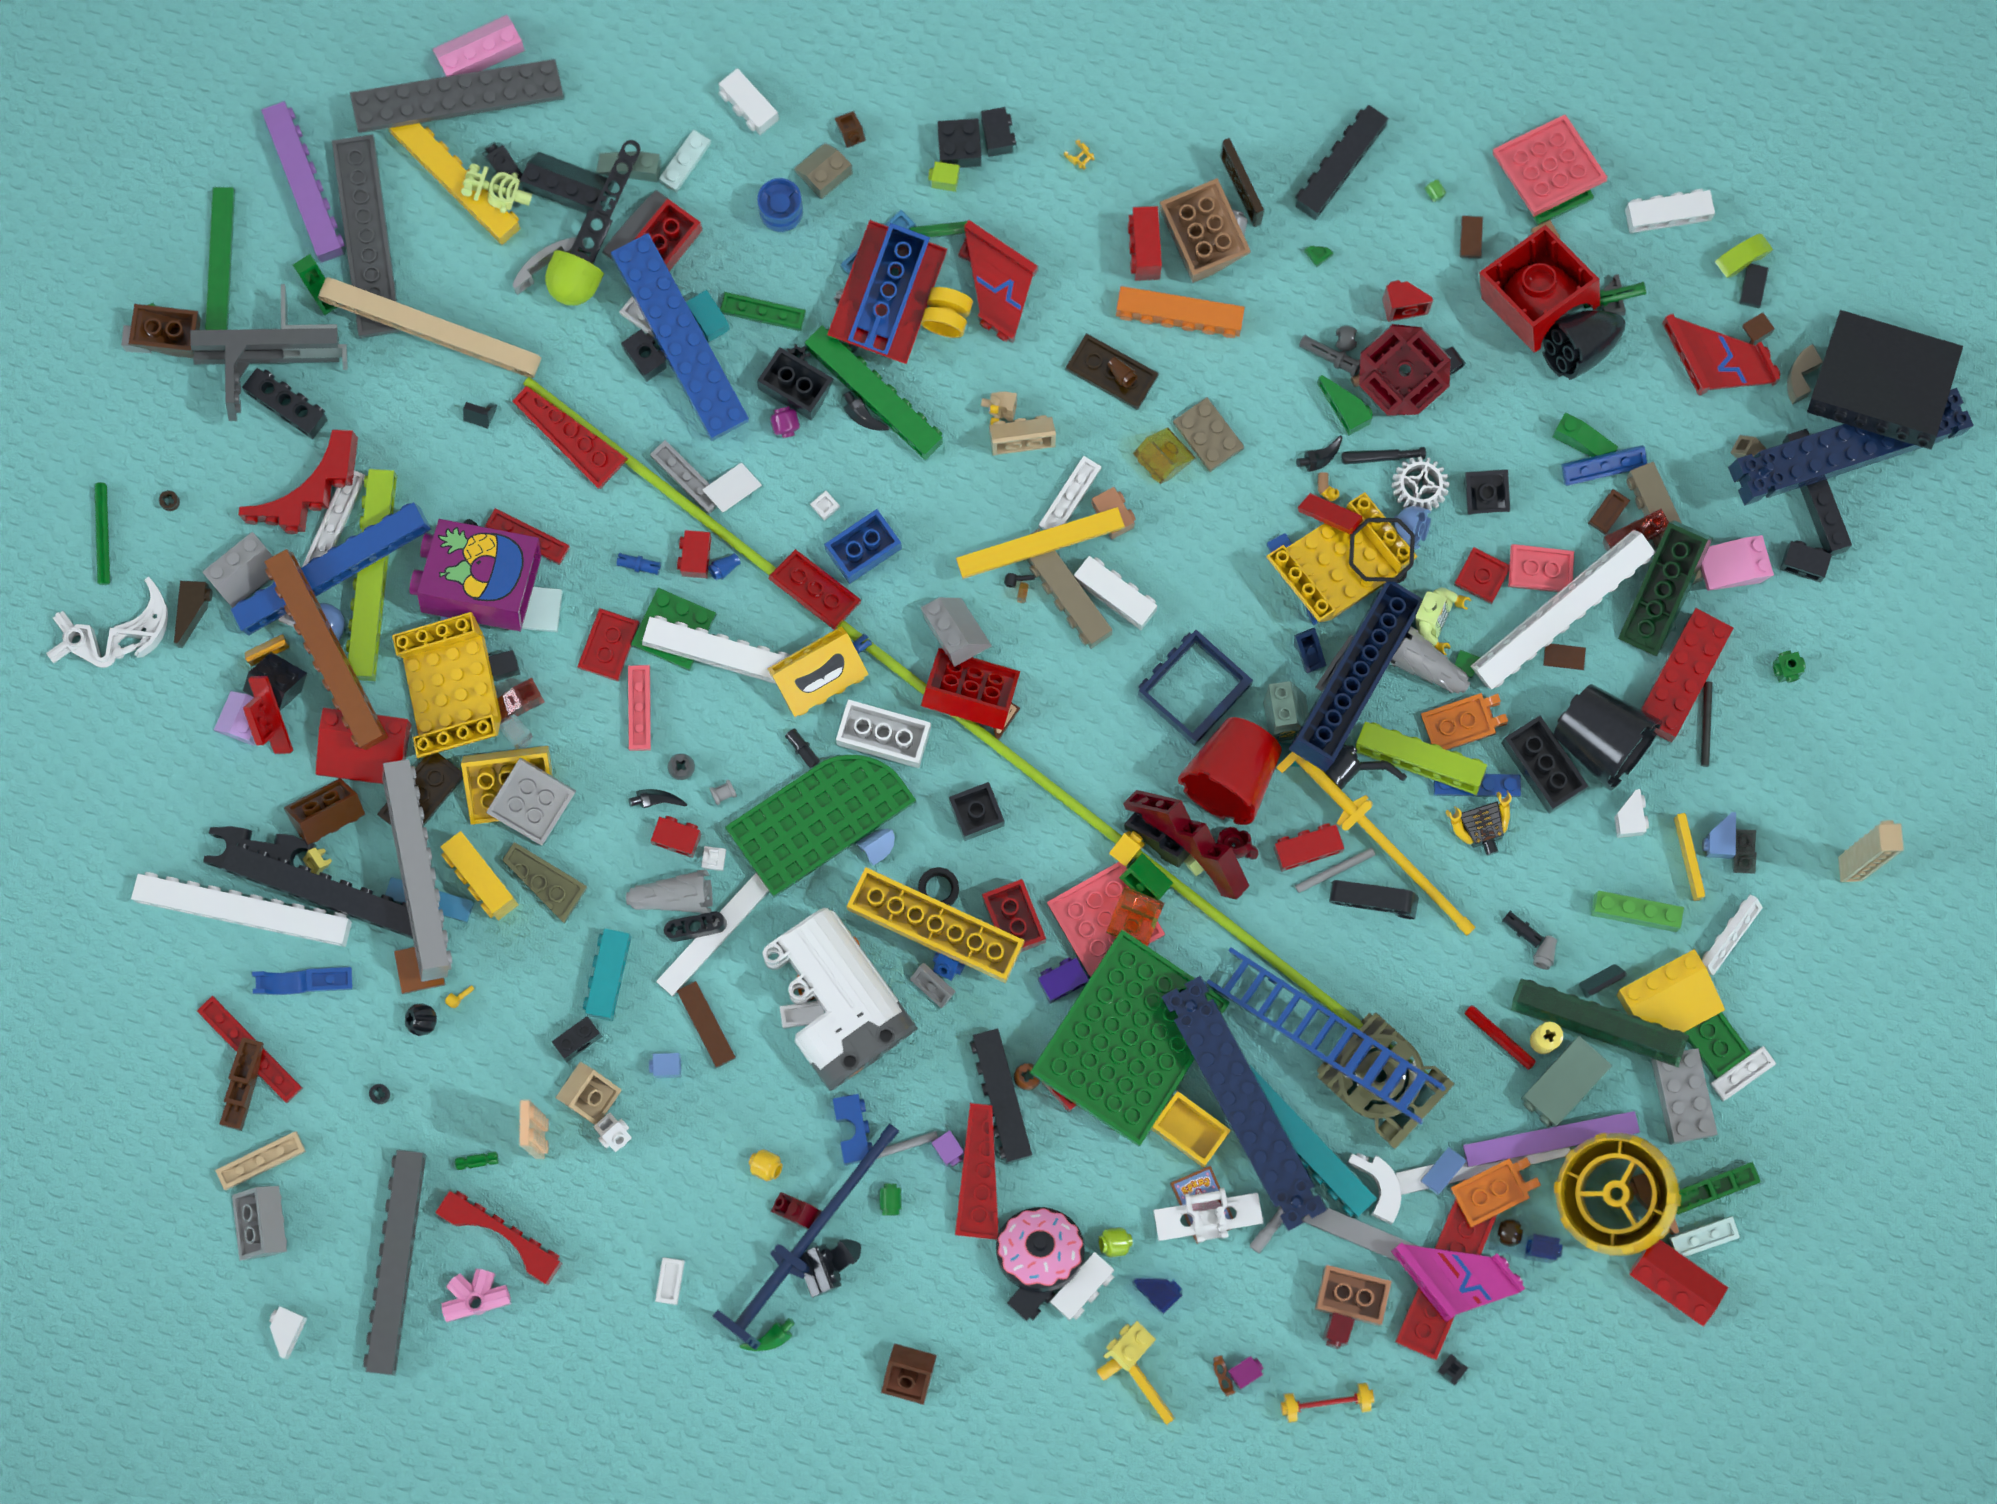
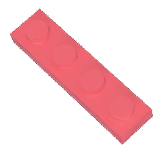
(639, 708)

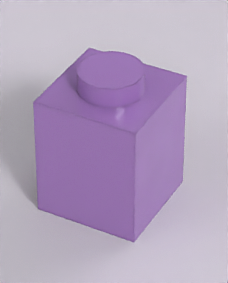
(948, 1149)

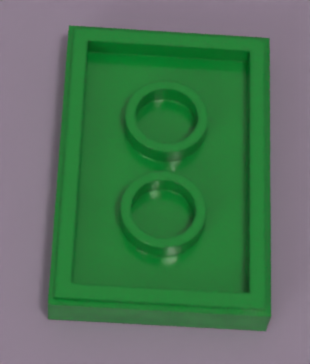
(1718, 1044)

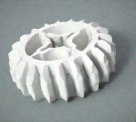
(1412, 483)

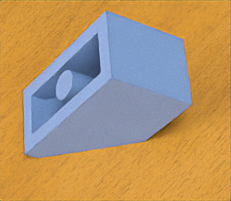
(1722, 839)

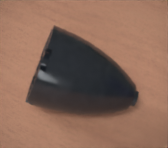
(1581, 341)

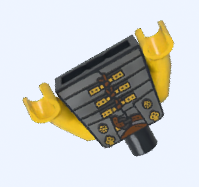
(1482, 824)

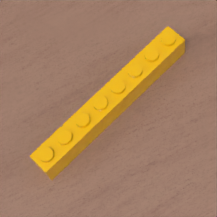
(450, 174)

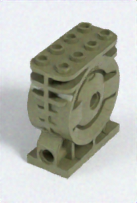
(1383, 1033)

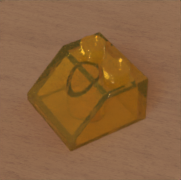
(1163, 455)

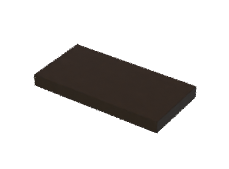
(1241, 182)
(1091, 363)
(436, 781)

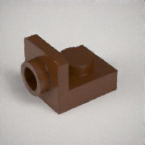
(850, 129)

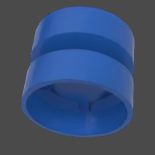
(780, 204)

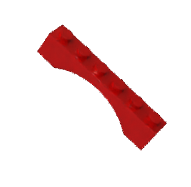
(461, 1213)

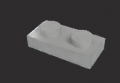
(932, 985)

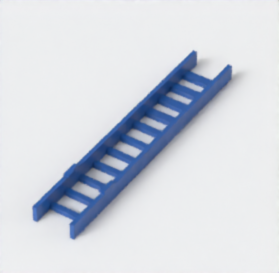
(1356, 1059)

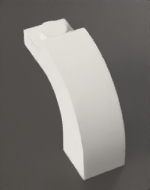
(1387, 1182)

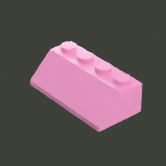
(479, 48)

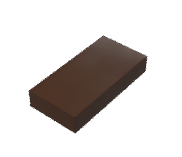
(1471, 236)
(1609, 511)

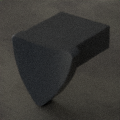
(479, 415)
(845, 1253)

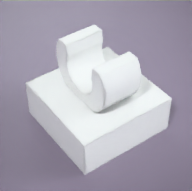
(713, 858)

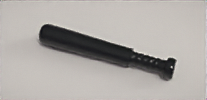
(1368, 456)

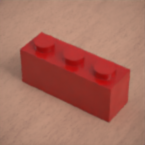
(1308, 847)

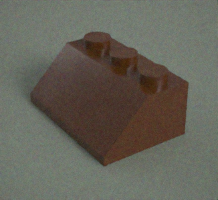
(325, 811)

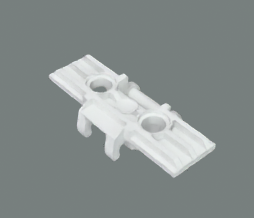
(1208, 1223)

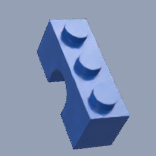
(850, 1109)

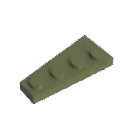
(549, 883)

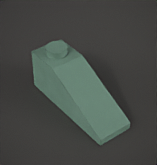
(646, 167)

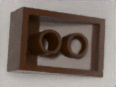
(163, 329)

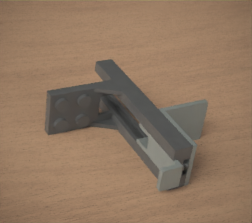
(256, 346)

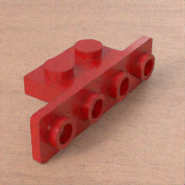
(265, 717)

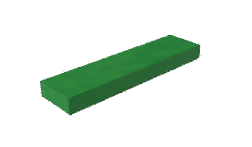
(763, 311)

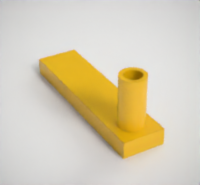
(1113, 1366)

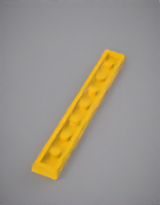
(1040, 543)

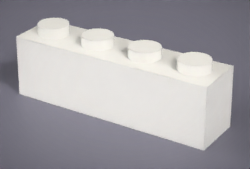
(1669, 211)
(1115, 593)

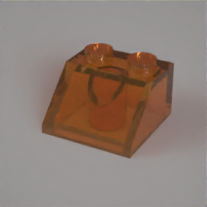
(1135, 915)

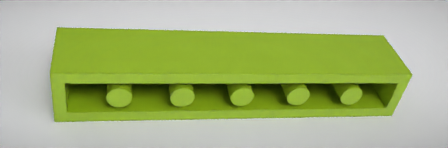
(1421, 757)

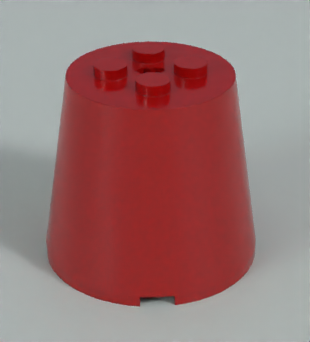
(1232, 771)

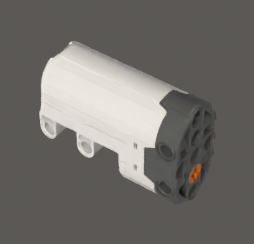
(859, 1007)

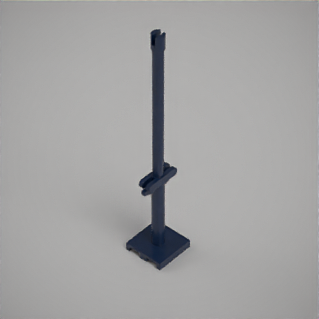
(789, 1261)

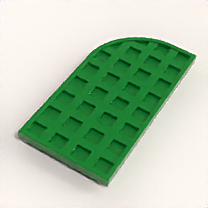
(818, 818)

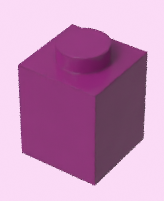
(1246, 1372)

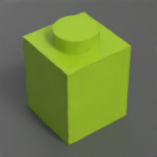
(944, 176)

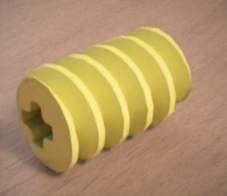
(1549, 1030)

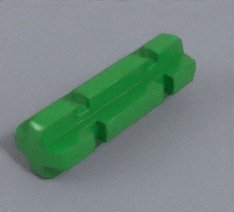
(476, 1160)

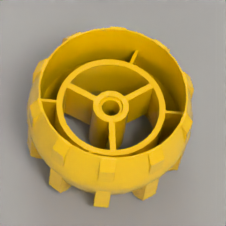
(1571, 1193)

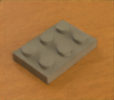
(1208, 434)

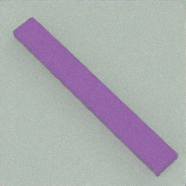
(1547, 1139)

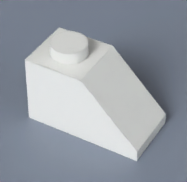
(286, 1330)

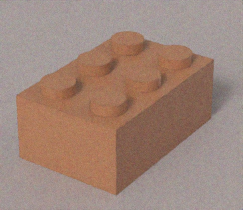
(1353, 1295)

